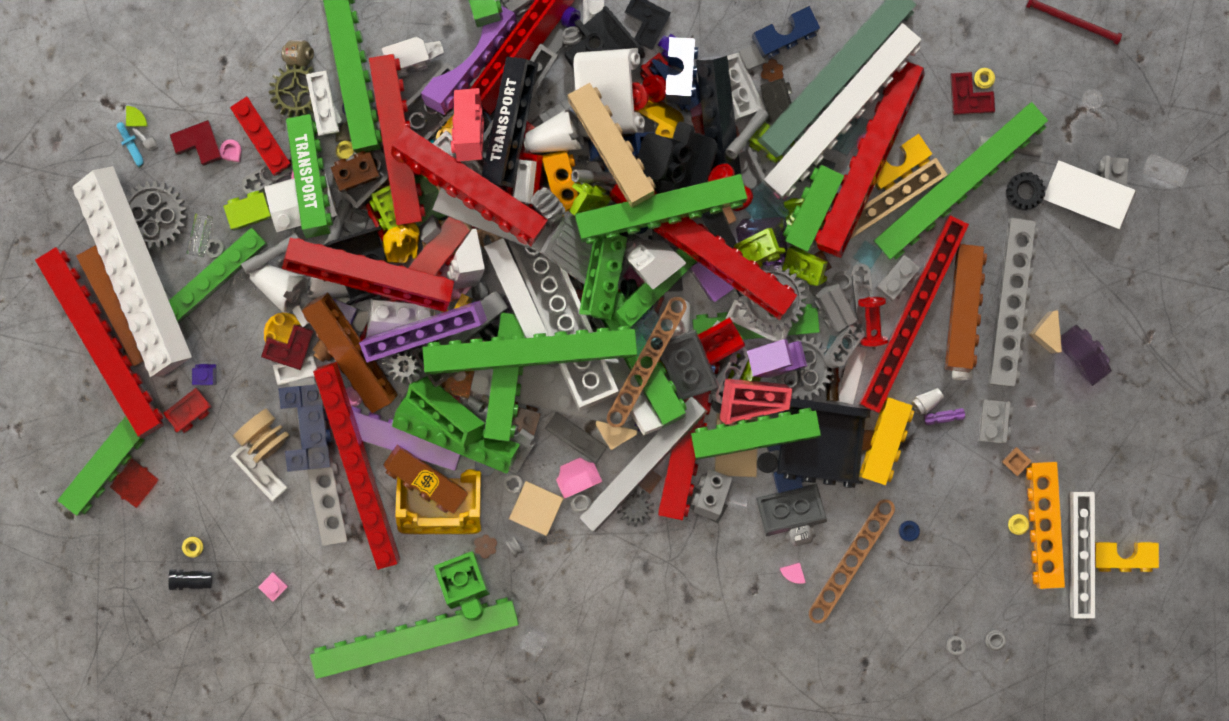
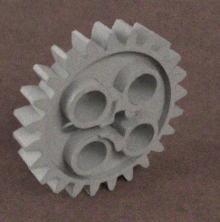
(165, 229)
(762, 317)
(817, 366)

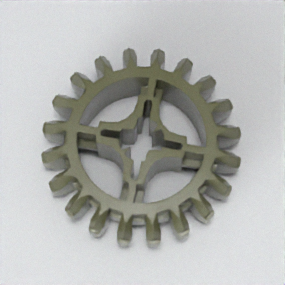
(297, 109)

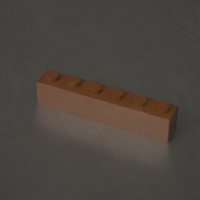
(102, 285)
(964, 308)
(345, 348)

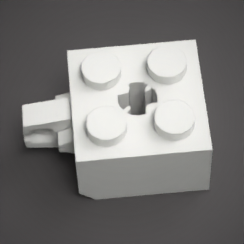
(414, 54)

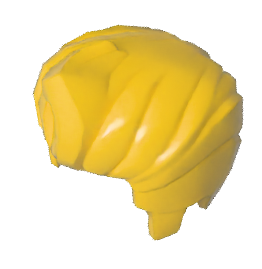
(401, 243)

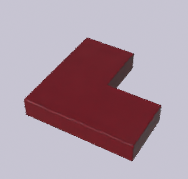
(966, 101)
(199, 137)
(290, 353)

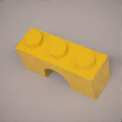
(914, 152)
(1144, 557)

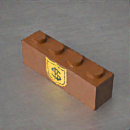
(425, 479)

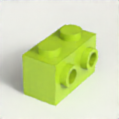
(247, 210)

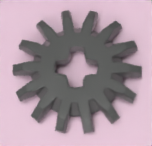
(638, 516)

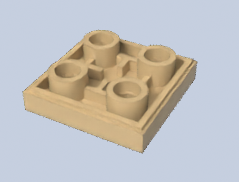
(536, 508)

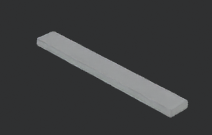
(641, 466)

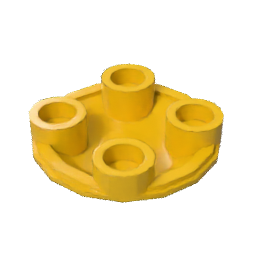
(280, 326)

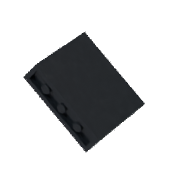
(833, 455)

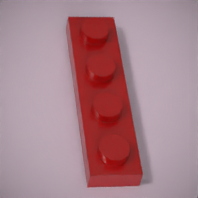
(260, 136)

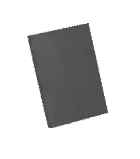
(688, 365)
(791, 509)

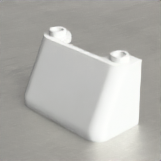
(612, 76)

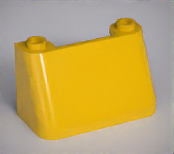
(664, 116)
(419, 516)

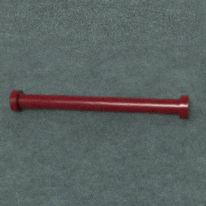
(1116, 37)

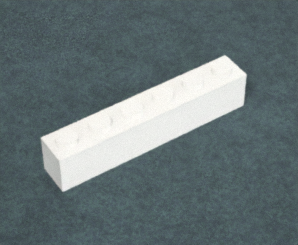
(1082, 554)

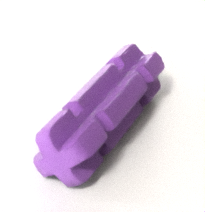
(944, 416)

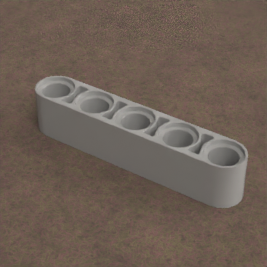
(492, 306)

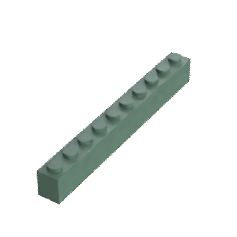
(834, 75)

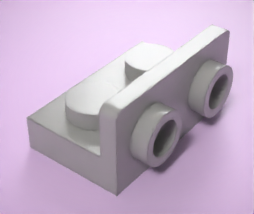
(750, 169)
(1114, 169)
(995, 421)

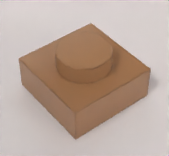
(1016, 461)

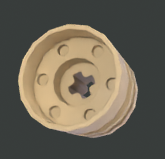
(261, 435)

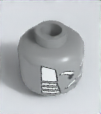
(800, 535)

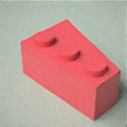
(467, 125)
(752, 398)

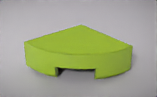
(135, 117)

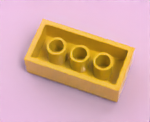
(886, 441)

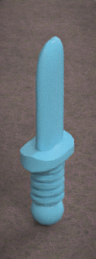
(130, 144)

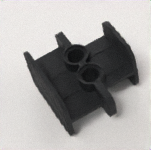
(608, 30)
(678, 160)
(361, 243)

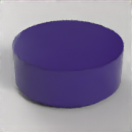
(570, 16)

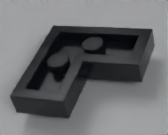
(652, 19)

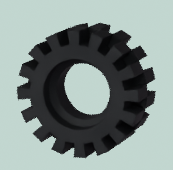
(1034, 181)

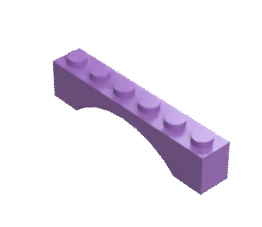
(440, 90)

